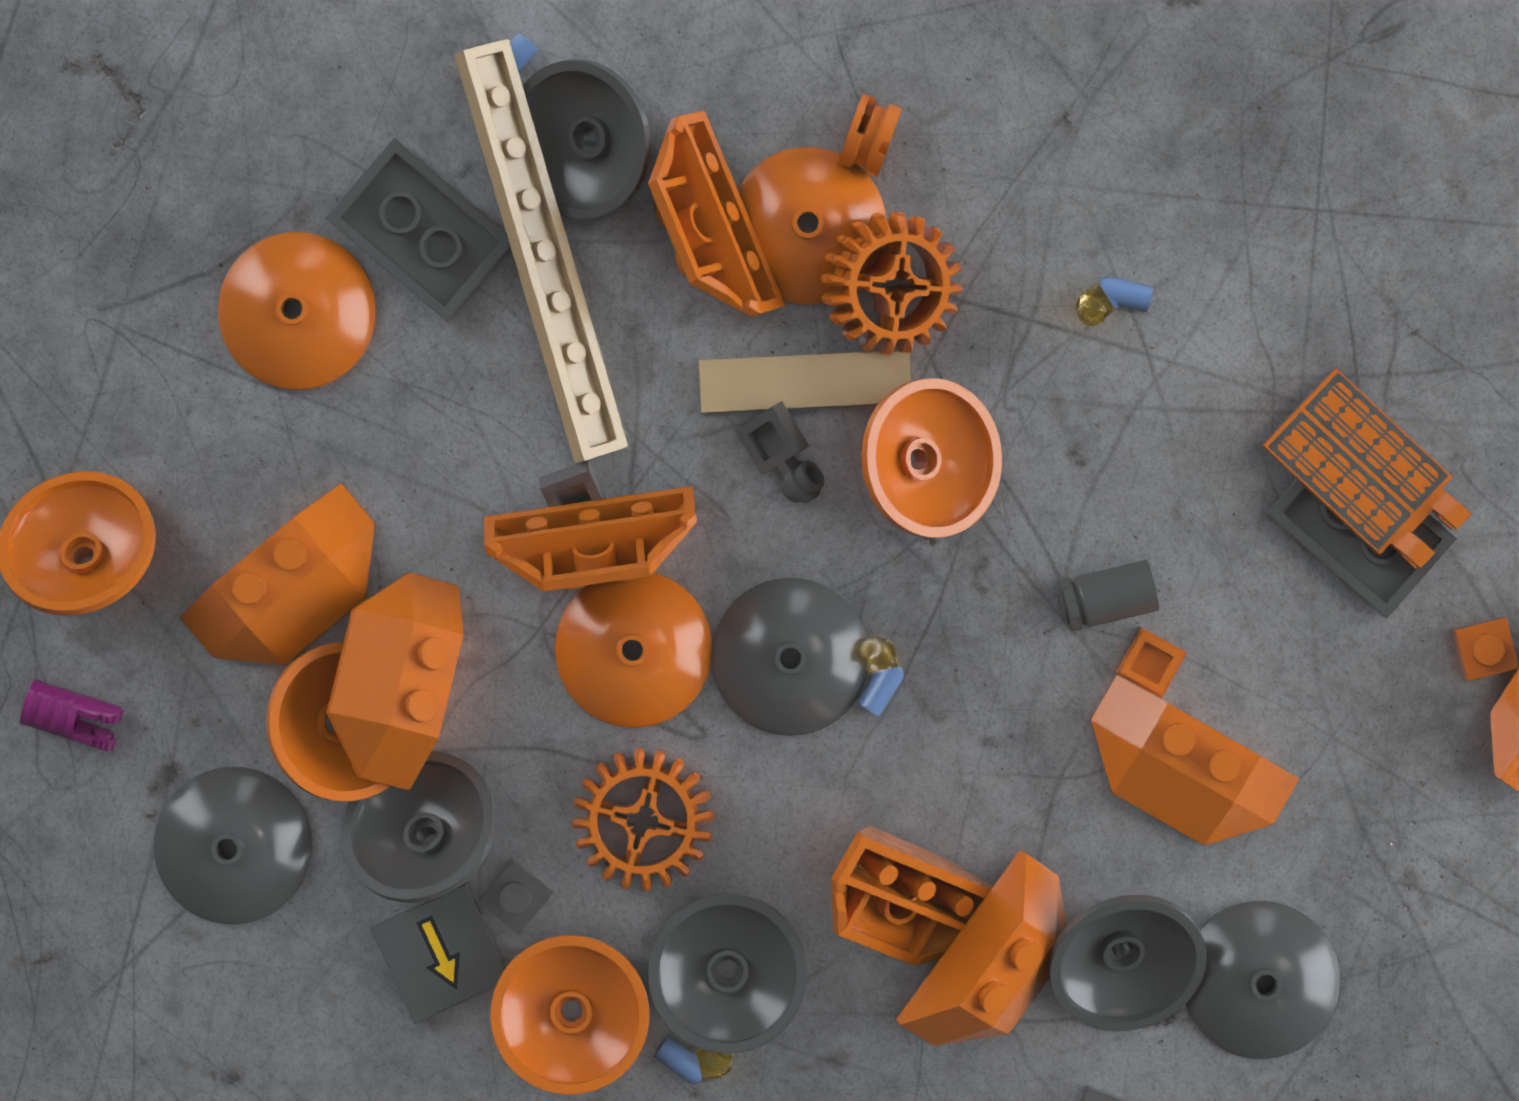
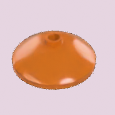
(799, 184)
(334, 318)
(954, 454)
(73, 520)
(673, 658)
(299, 731)
(560, 1051)

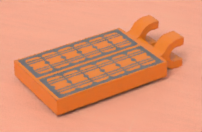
(1365, 469)

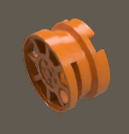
(871, 146)

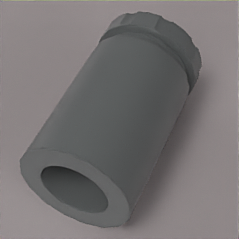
(1108, 595)

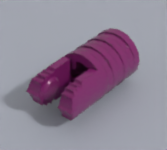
(60, 711)

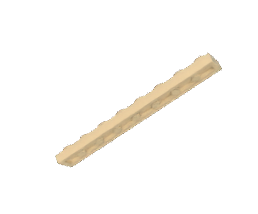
(541, 250)

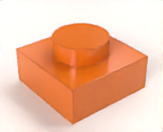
(1485, 648)

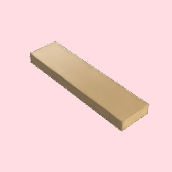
(800, 380)

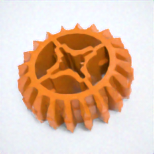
(891, 262)
(631, 862)

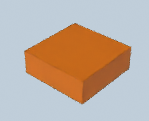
(1150, 662)

